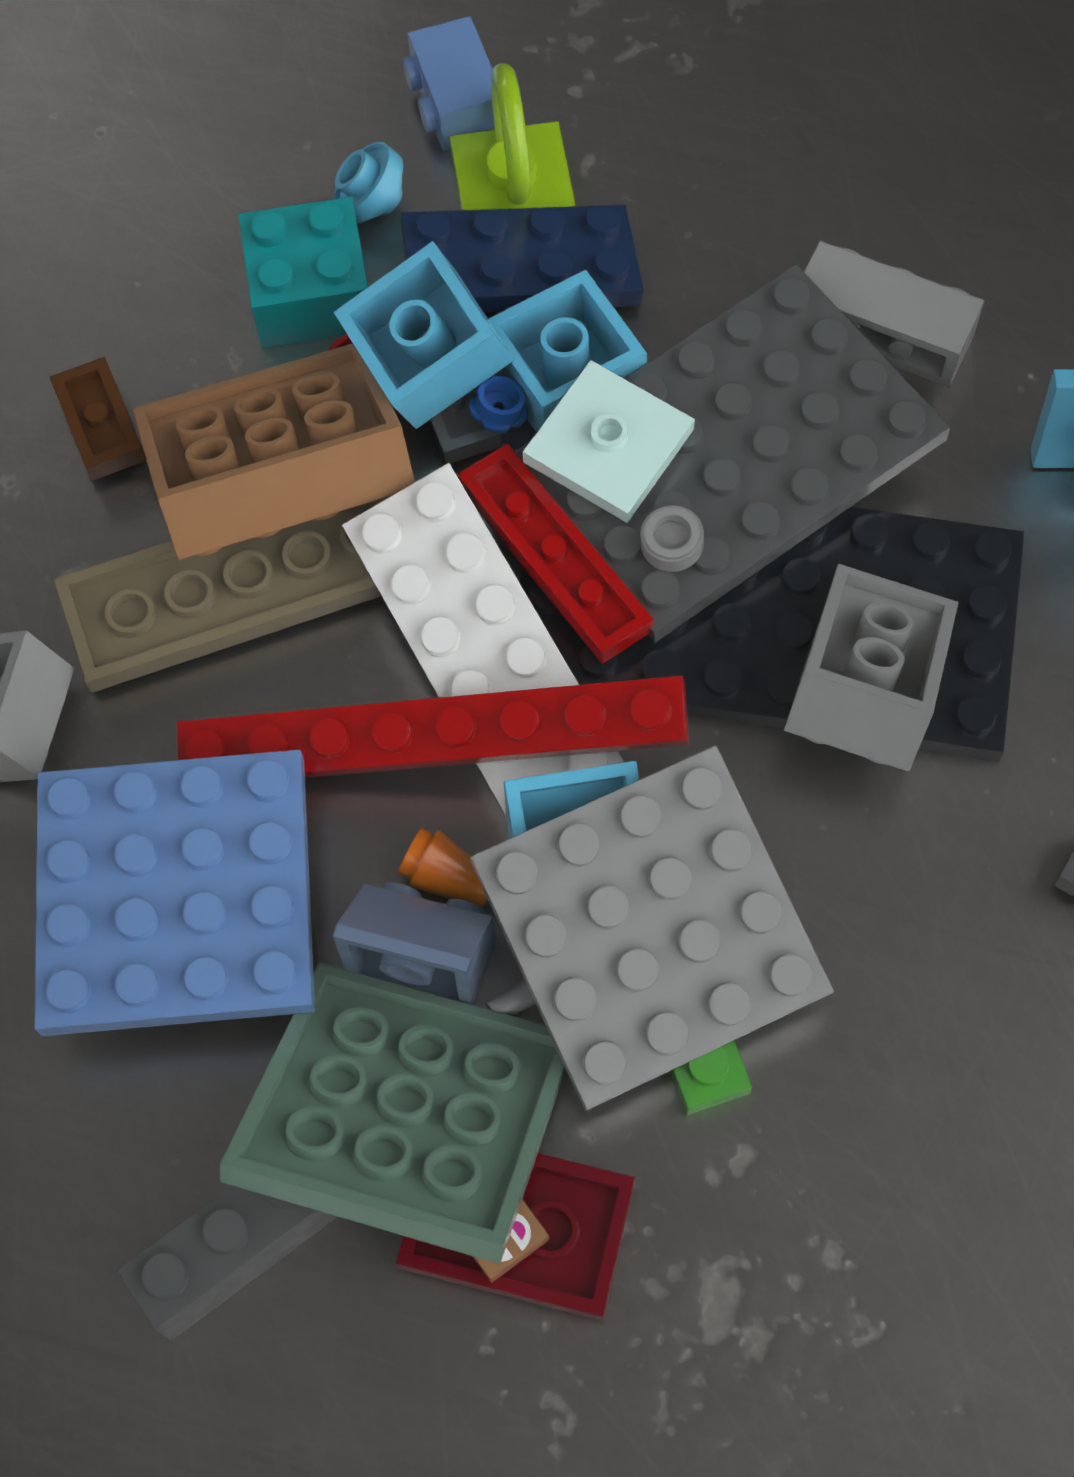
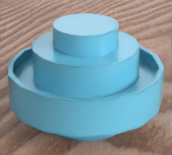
(372, 180)

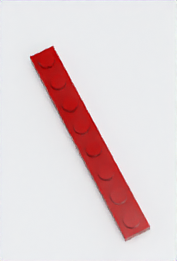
(455, 728)

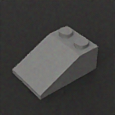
(873, 668)
(31, 701)

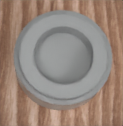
(672, 538)

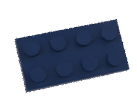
(526, 250)

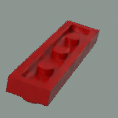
(556, 554)

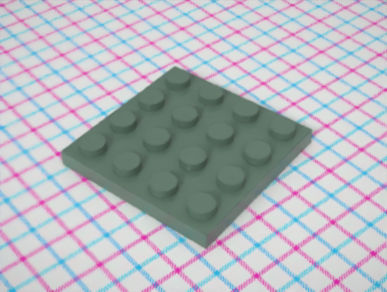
(401, 1113)

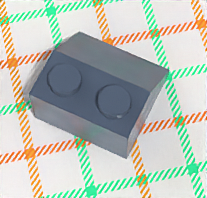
(416, 941)

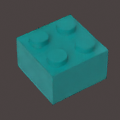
(301, 269)

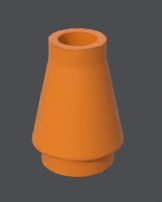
(441, 868)

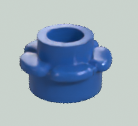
(503, 394)

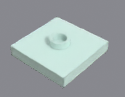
(608, 441)

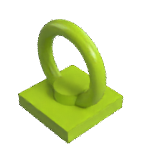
(514, 162)

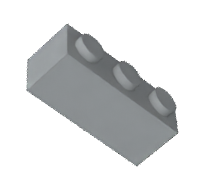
(904, 316)

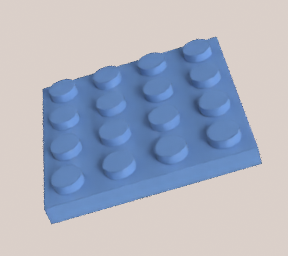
(172, 893)

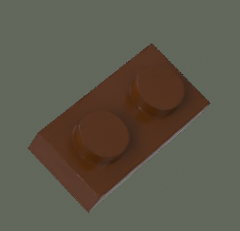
(98, 418)

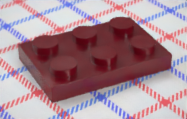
(571, 1272)

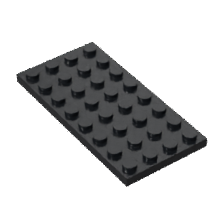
(753, 642)

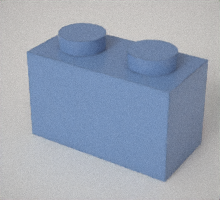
(453, 79)

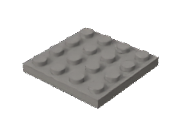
(650, 927)

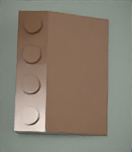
(272, 450)

